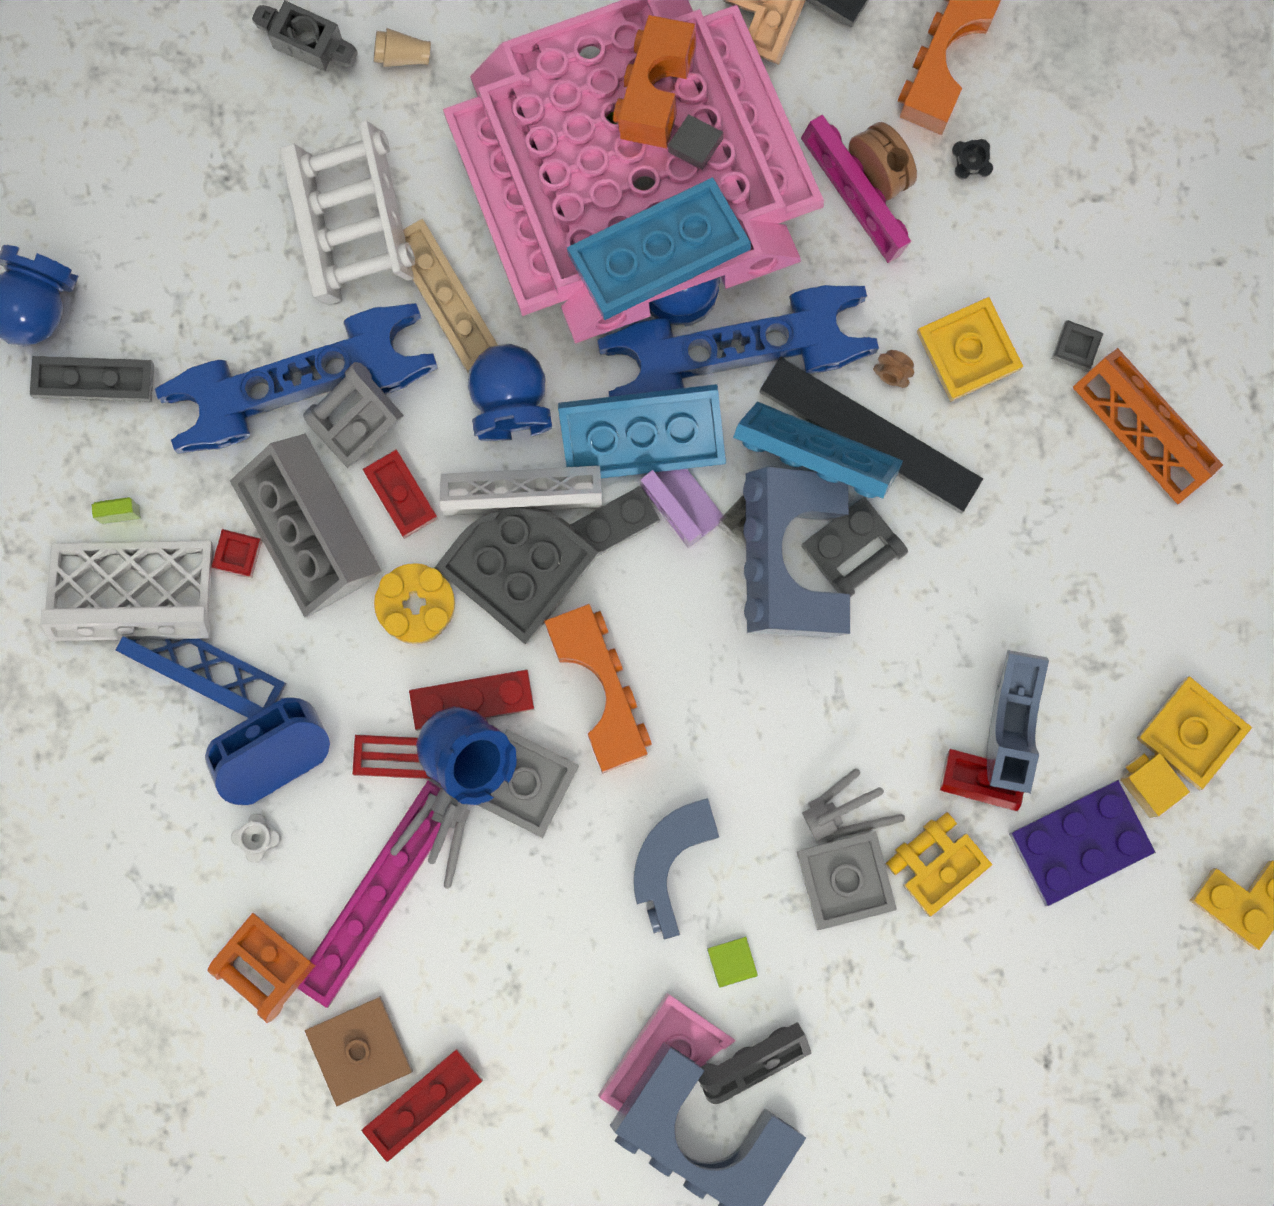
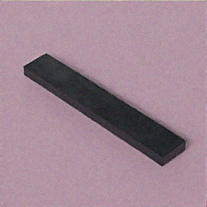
(840, 414)

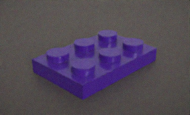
(1082, 843)

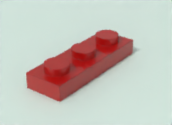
(487, 696)
(422, 1105)

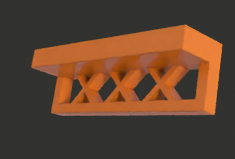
(1157, 416)

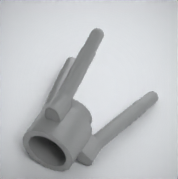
(448, 813)
(825, 819)

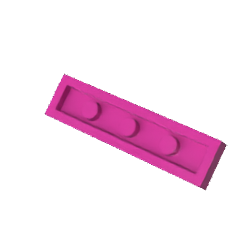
(854, 187)

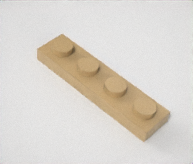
(447, 296)

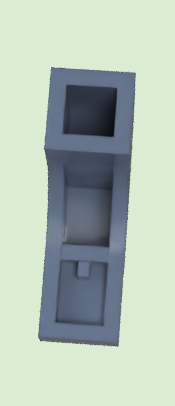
(1012, 732)
(671, 836)

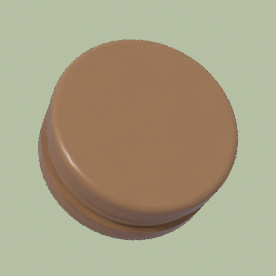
(884, 159)

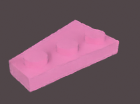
(671, 1024)

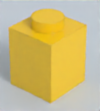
(1153, 784)

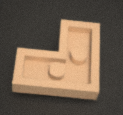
(771, 24)

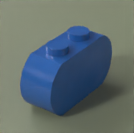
(267, 751)

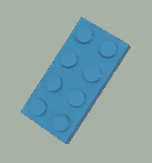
(658, 248)
(644, 431)
(818, 449)

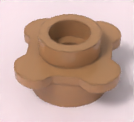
(895, 368)

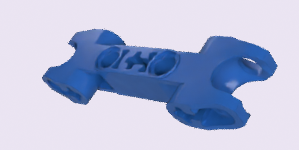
(808, 332)
(227, 401)

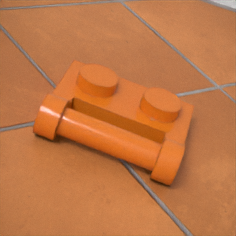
(270, 957)

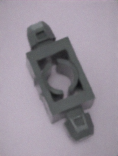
(290, 17)

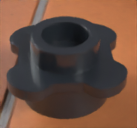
(976, 148)

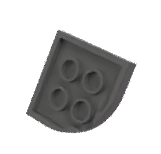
(518, 565)

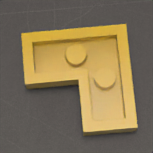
(1241, 911)

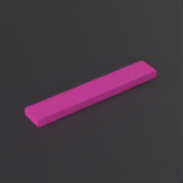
(370, 905)

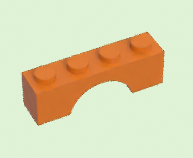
(934, 91)
(580, 641)

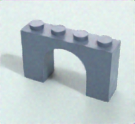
(773, 597)
(649, 1125)

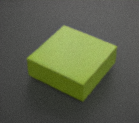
(115, 510)
(732, 962)

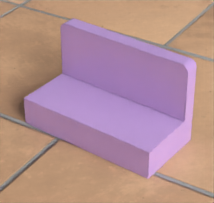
(682, 503)

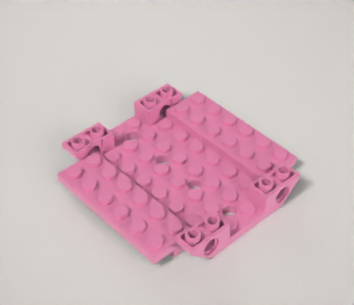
(559, 172)

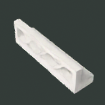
(520, 488)

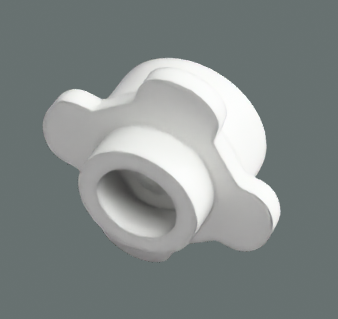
(243, 838)

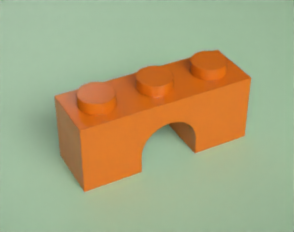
(662, 51)

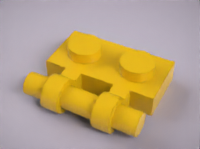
(947, 873)

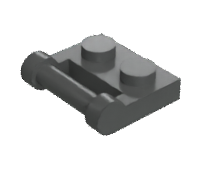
(845, 538)

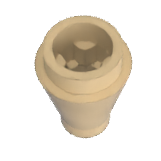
(400, 49)

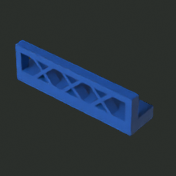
(196, 682)

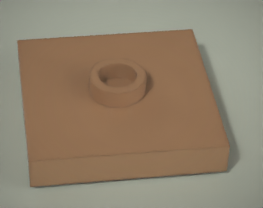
(358, 1051)

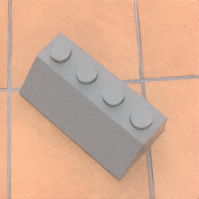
(304, 524)

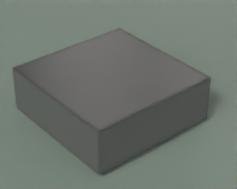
(695, 142)
(1077, 345)

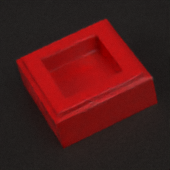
(236, 553)

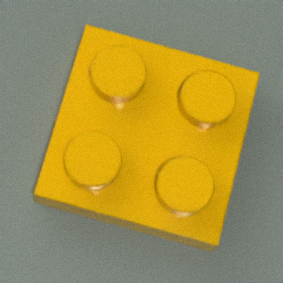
(969, 349)
(1194, 733)

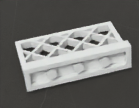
(131, 622)

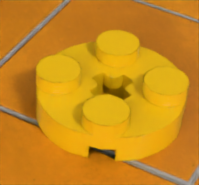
(428, 585)

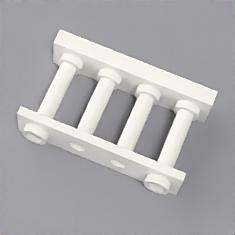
(310, 205)

